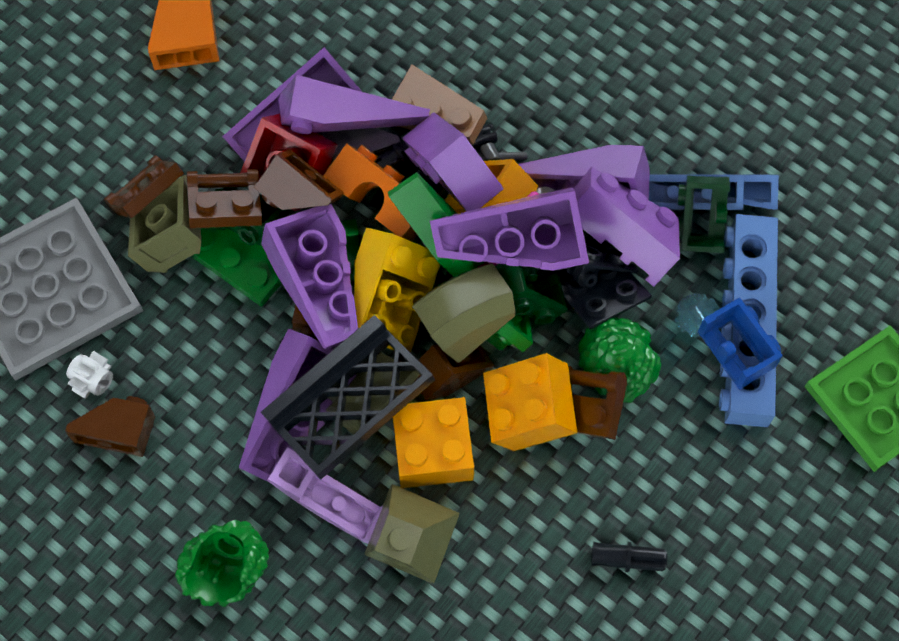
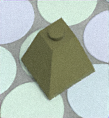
(412, 533)

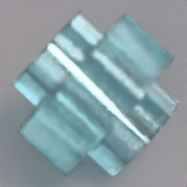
(692, 311)

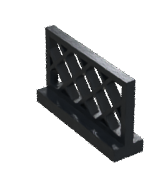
(331, 379)

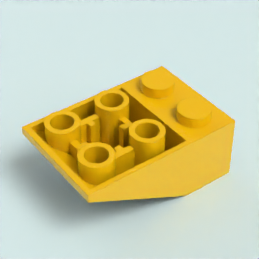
(389, 280)

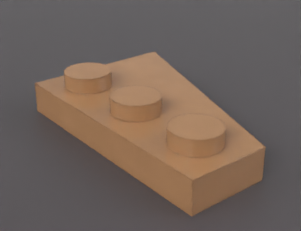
(426, 92)

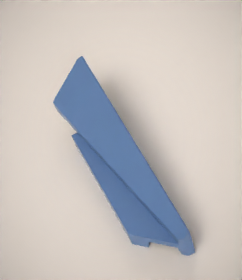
(745, 189)

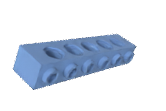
(760, 237)

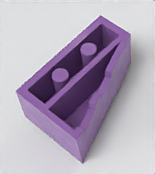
(452, 161)
(629, 223)

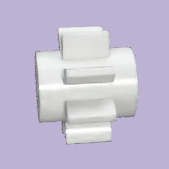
(89, 374)

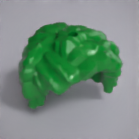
(621, 347)
(222, 563)

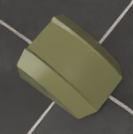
(162, 231)
(466, 310)

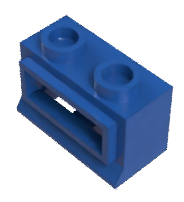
(747, 325)

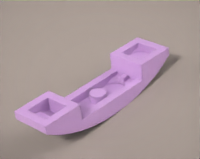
(325, 496)

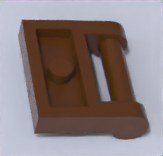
(143, 187)
(223, 207)
(595, 415)

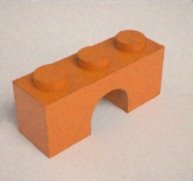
(357, 173)

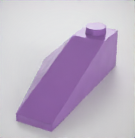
(320, 67)
(325, 107)
(565, 171)
(526, 232)
(315, 270)
(292, 360)

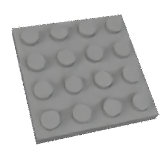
(57, 289)

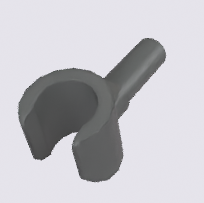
(489, 152)

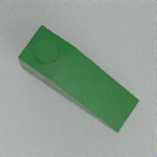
(419, 205)

